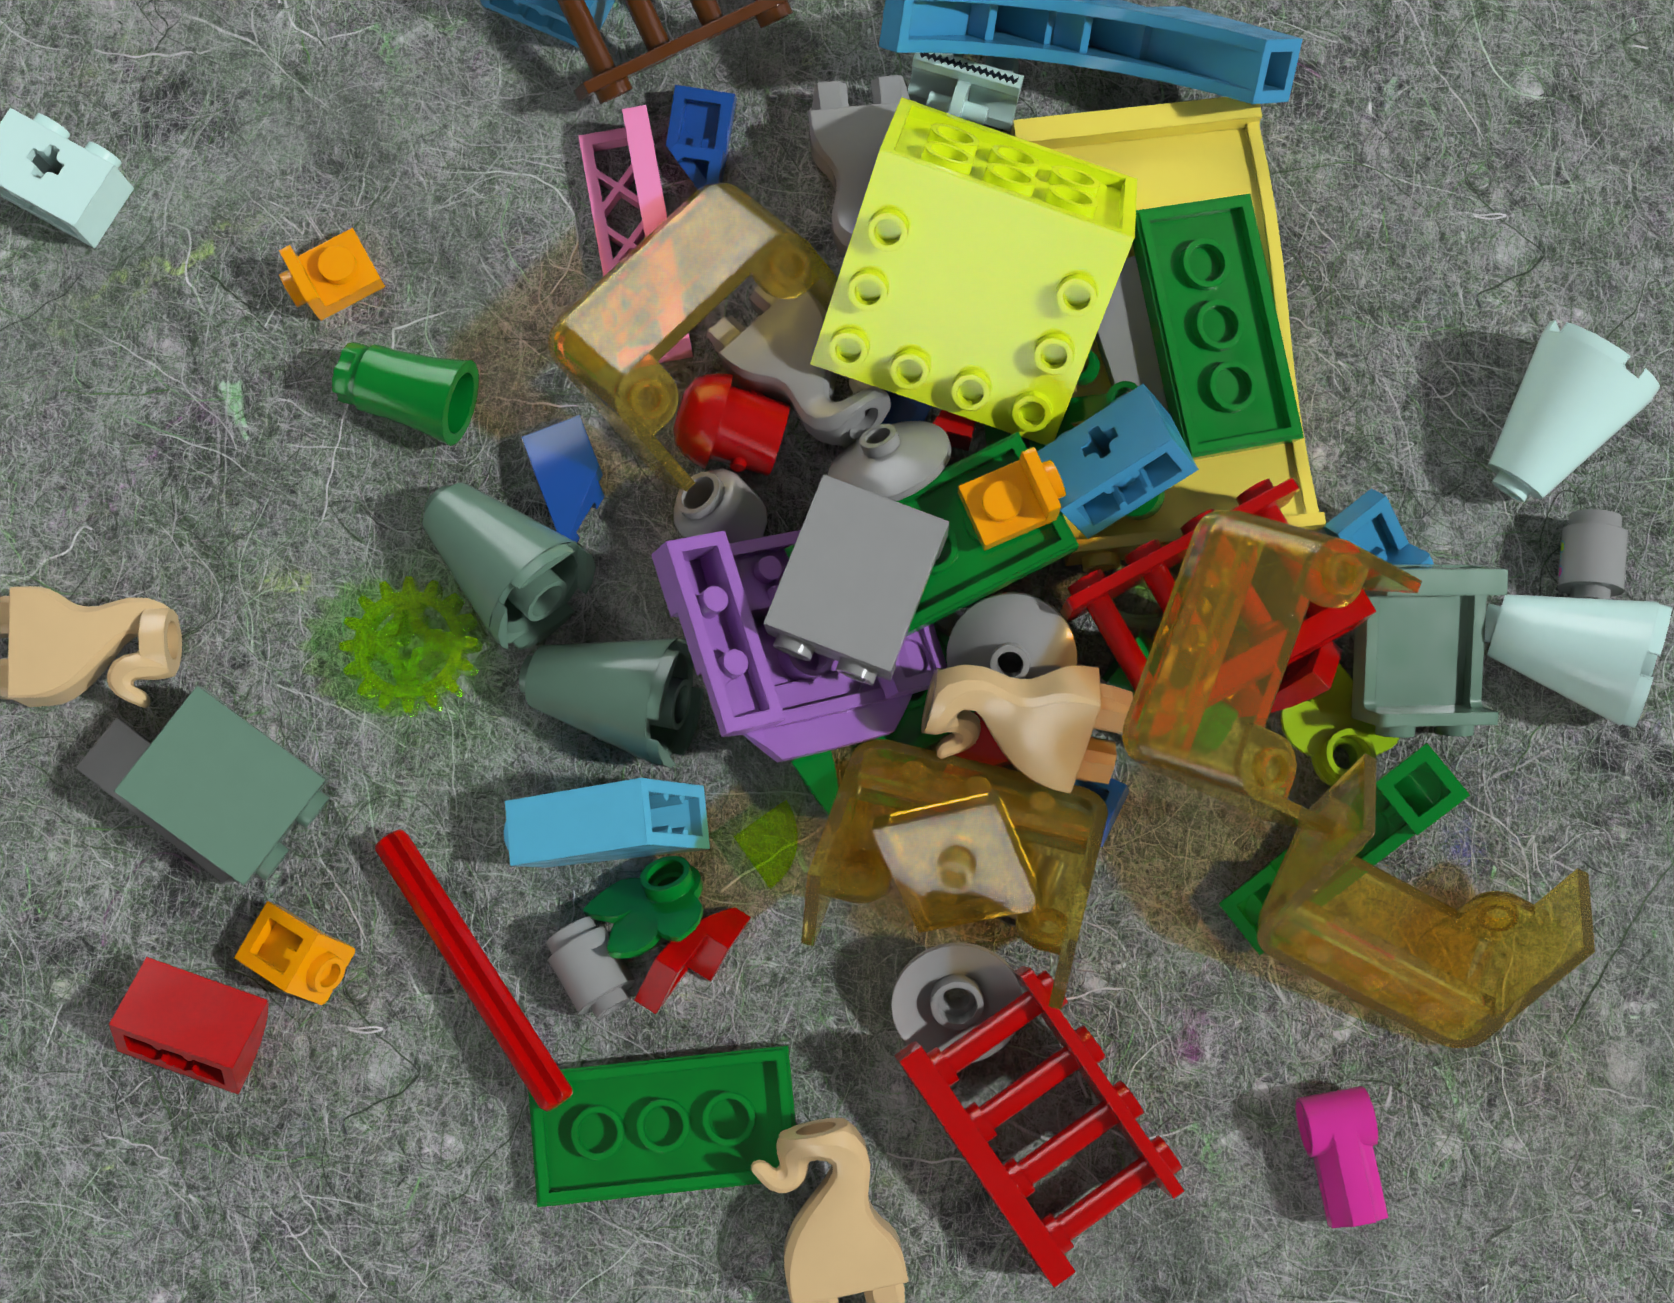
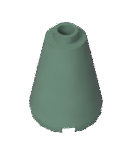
(507, 563)
(619, 692)

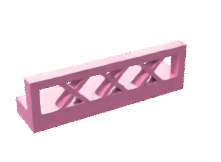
(649, 197)

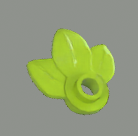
(1326, 723)

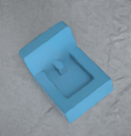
(1375, 528)

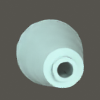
(1565, 410)
(1582, 648)

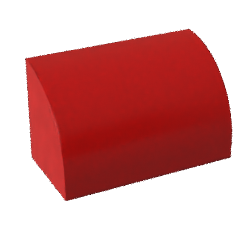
(190, 1025)

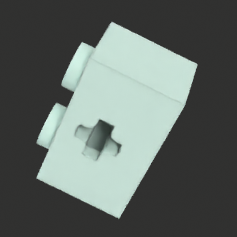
(88, 181)

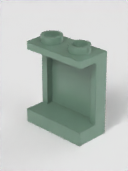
(1425, 653)
(224, 787)

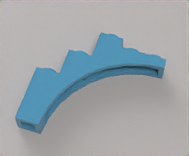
(1105, 35)

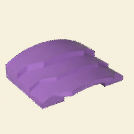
(756, 690)

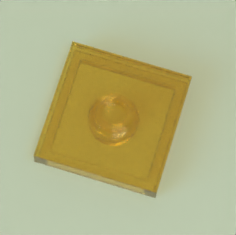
(957, 862)

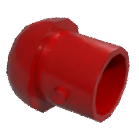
(729, 425)

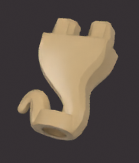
(66, 646)
(1035, 721)
(837, 1236)

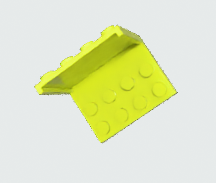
(977, 272)

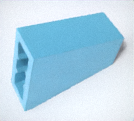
(606, 823)

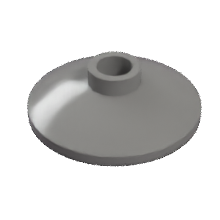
(894, 459)
(1015, 625)
(934, 1020)

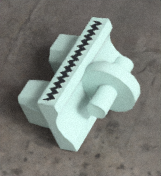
(968, 88)

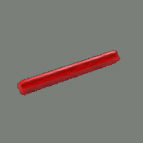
(474, 970)

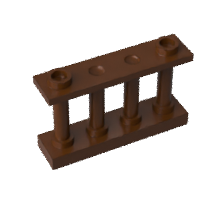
(614, 81)

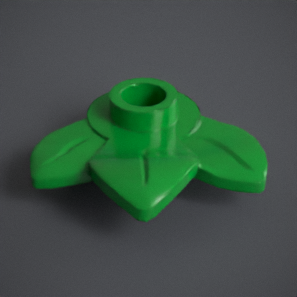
(650, 907)

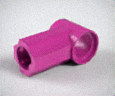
(1340, 1136)

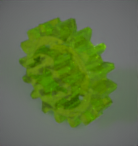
(409, 620)

